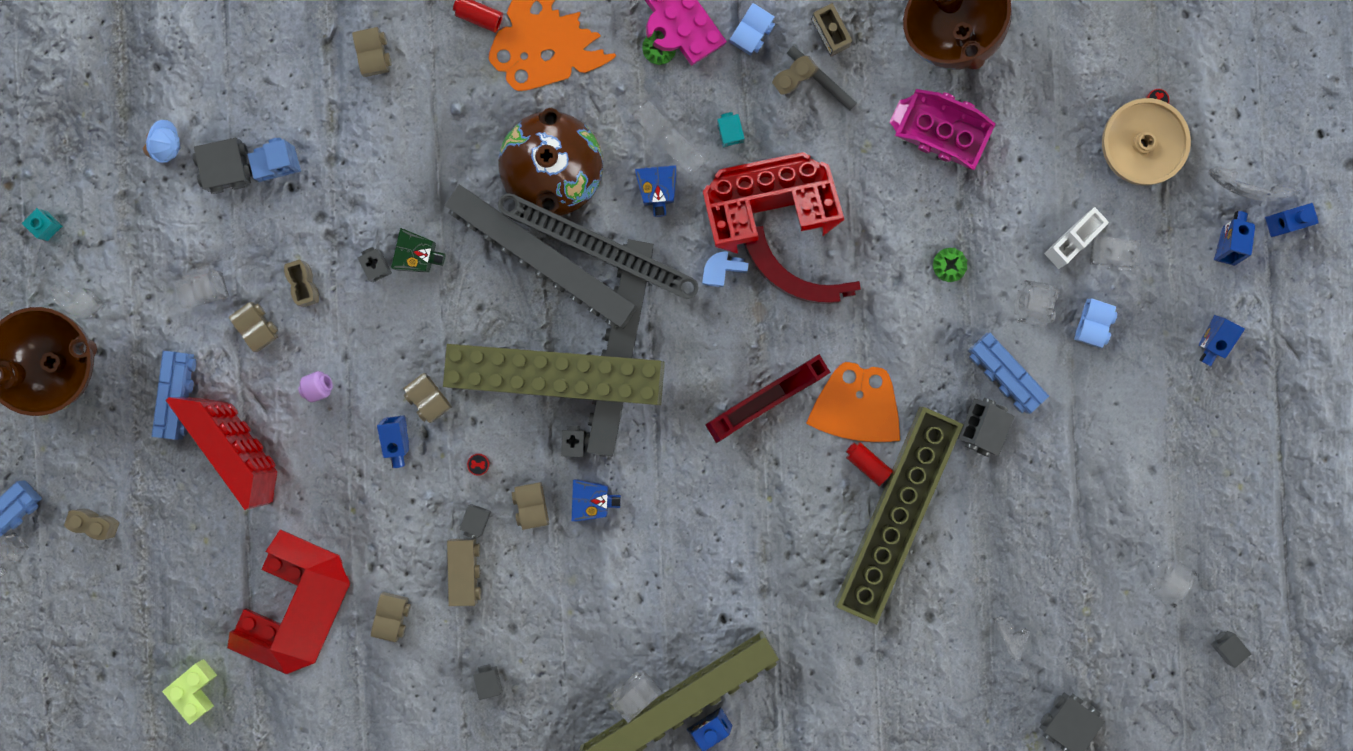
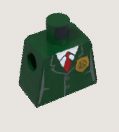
(415, 253)

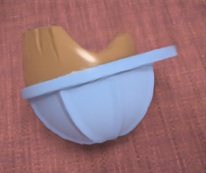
(162, 142)

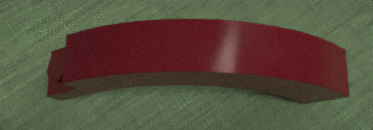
(788, 283)
(767, 398)

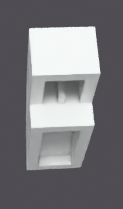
(1076, 238)

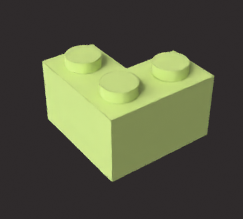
(186, 692)

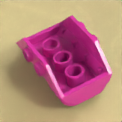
(943, 126)

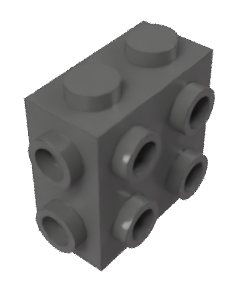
(222, 165)
(986, 427)
(1071, 723)

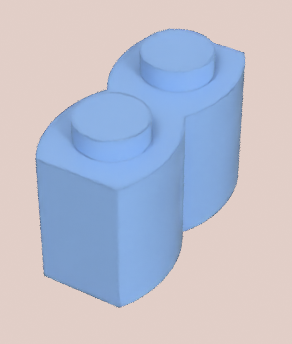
(752, 29)
(1095, 323)

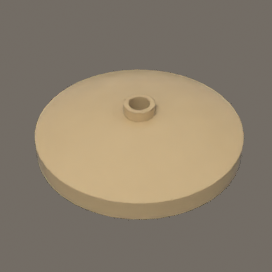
(1164, 136)

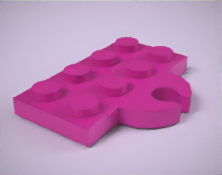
(684, 28)

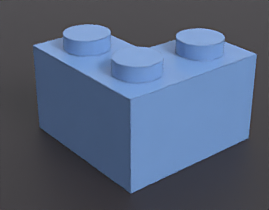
(274, 160)

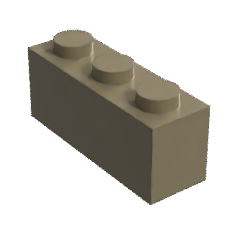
(463, 572)

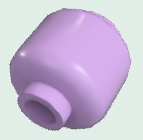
(315, 386)

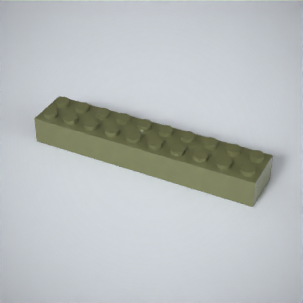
(554, 374)
(898, 515)
(688, 697)

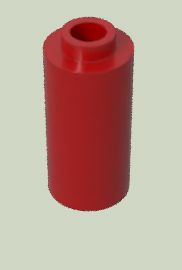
(478, 14)
(868, 463)

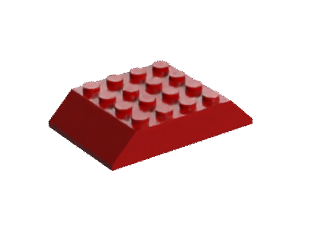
(229, 448)

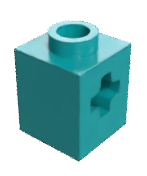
(730, 129)
(41, 224)

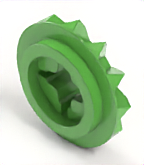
(653, 55)
(940, 264)

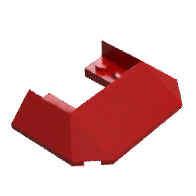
(769, 186)
(310, 614)

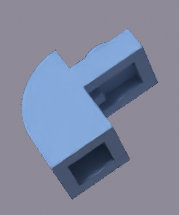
(717, 266)

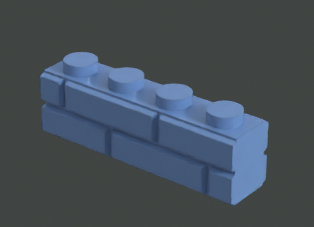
(1008, 373)
(173, 382)
(16, 503)

